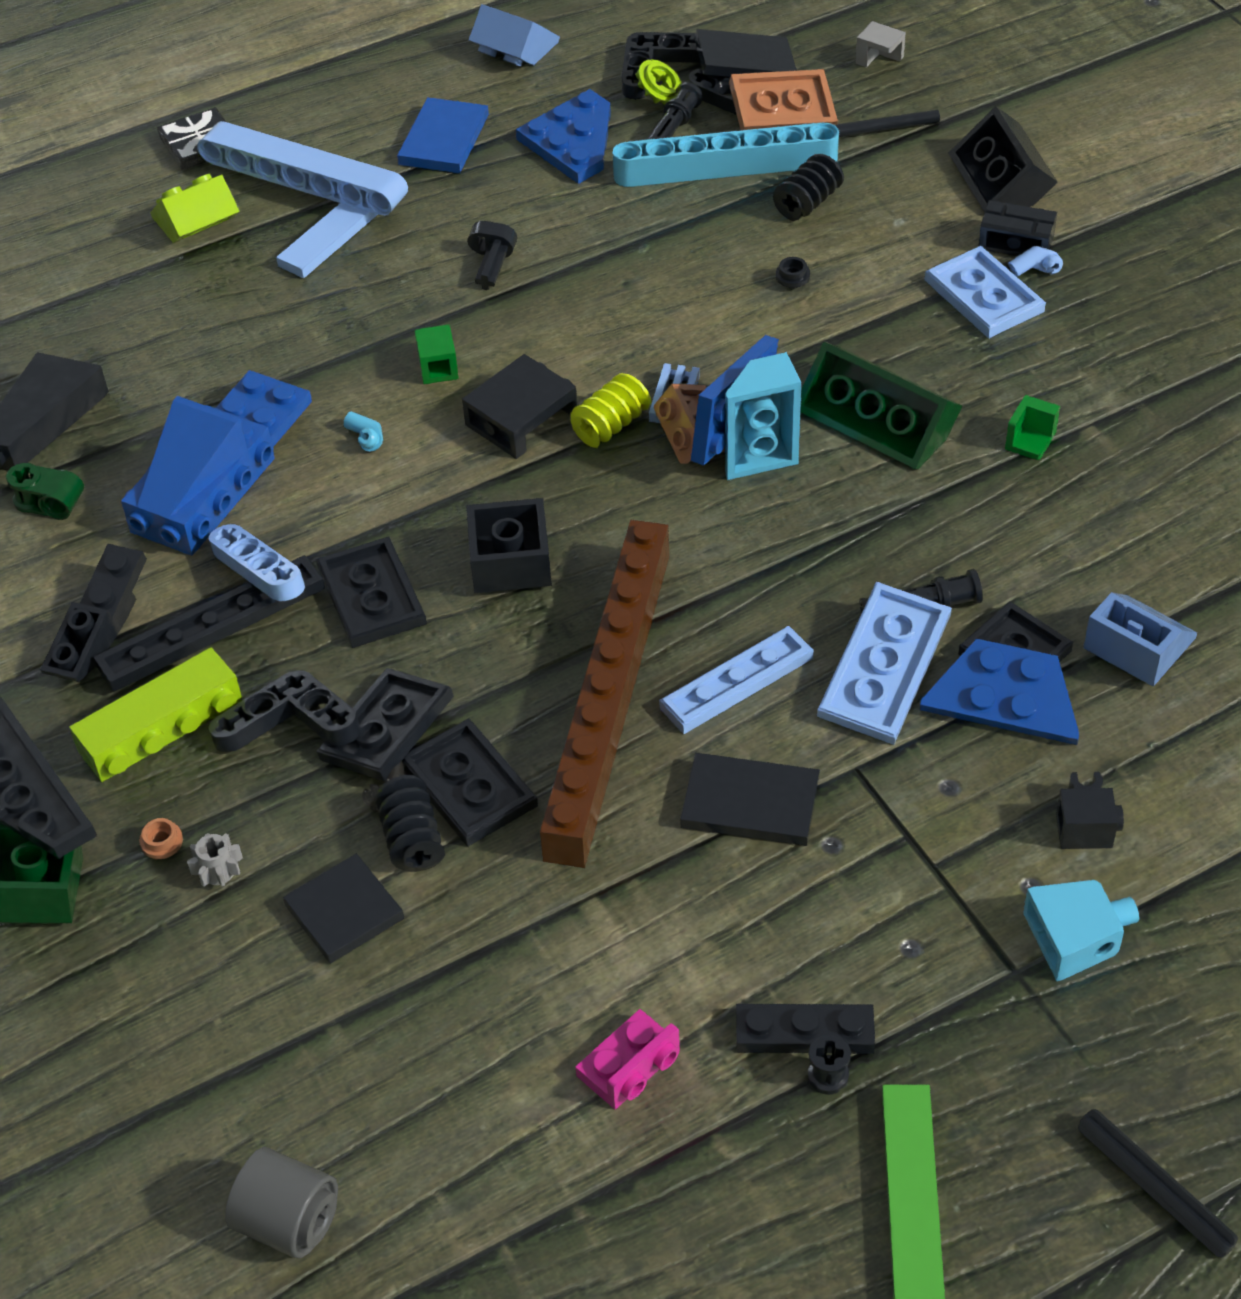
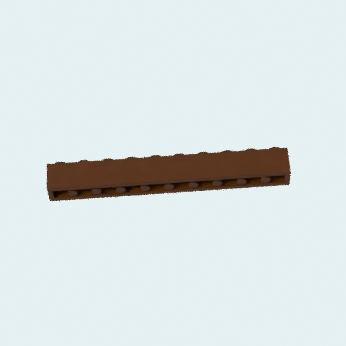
(605, 696)

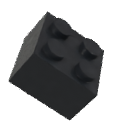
(508, 545)

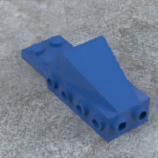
(210, 460)

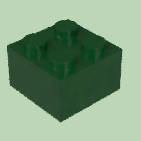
(36, 883)

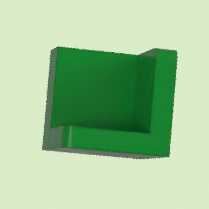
(1032, 427)

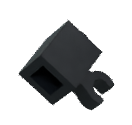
(1088, 815)

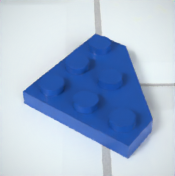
(571, 135)

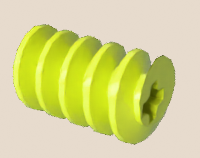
(610, 409)

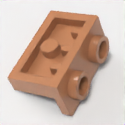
(677, 415)

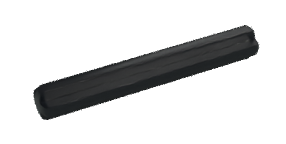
(1158, 1183)

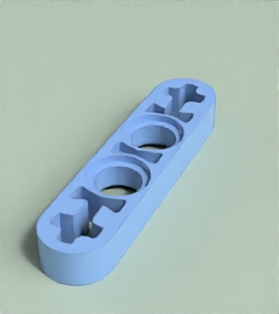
(256, 562)

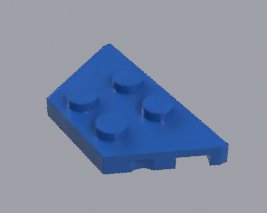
(1007, 691)

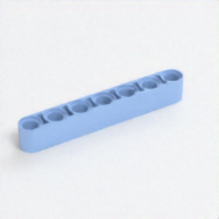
(303, 168)

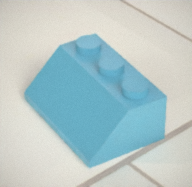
(762, 417)

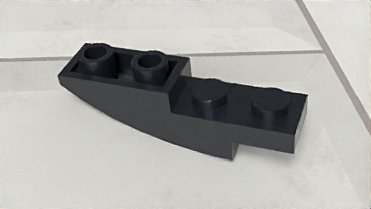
(98, 618)

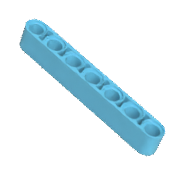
(721, 154)

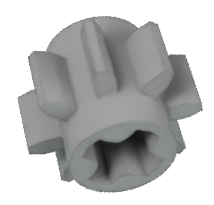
(215, 859)

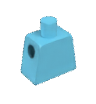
(1077, 924)

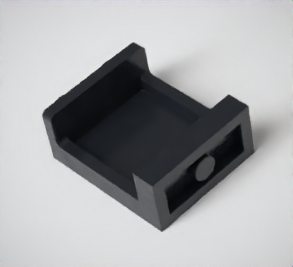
(517, 403)

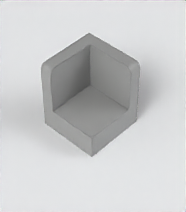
(879, 40)

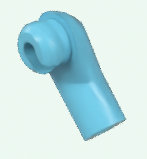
(369, 430)

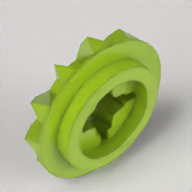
(656, 71)

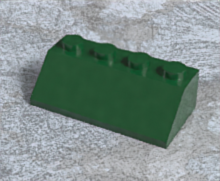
(877, 406)

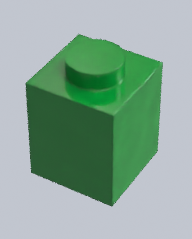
(436, 354)

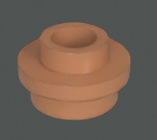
(159, 830)

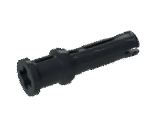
(677, 110)
(948, 591)

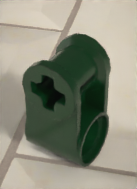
(47, 492)

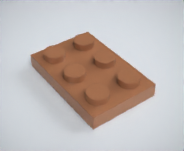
(782, 99)

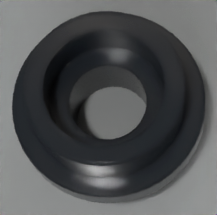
(792, 272)

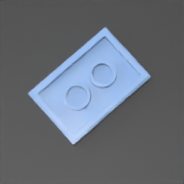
(985, 291)

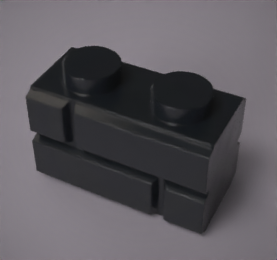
(1016, 228)

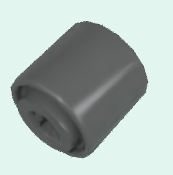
(282, 1202)

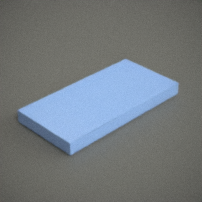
(884, 663)

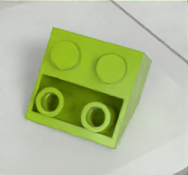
(195, 208)

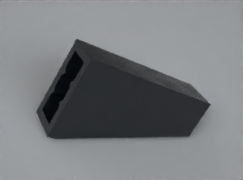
(45, 403)

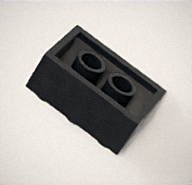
(1002, 162)

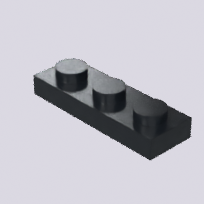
(795, 1026)

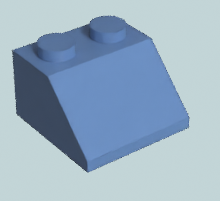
(511, 36)

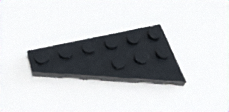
(33, 795)

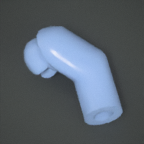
(1036, 258)

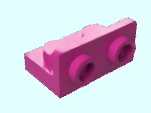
(629, 1058)

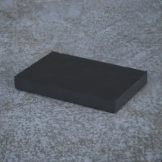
(741, 53)
(371, 592)
(391, 722)
(470, 782)
(750, 799)

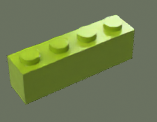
(156, 714)

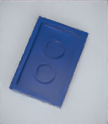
(443, 135)

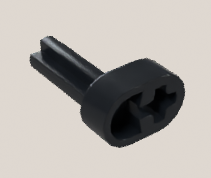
(494, 242)

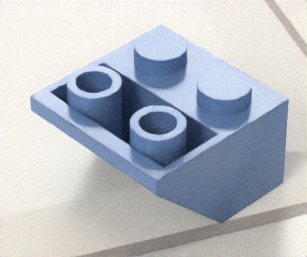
(1136, 637)

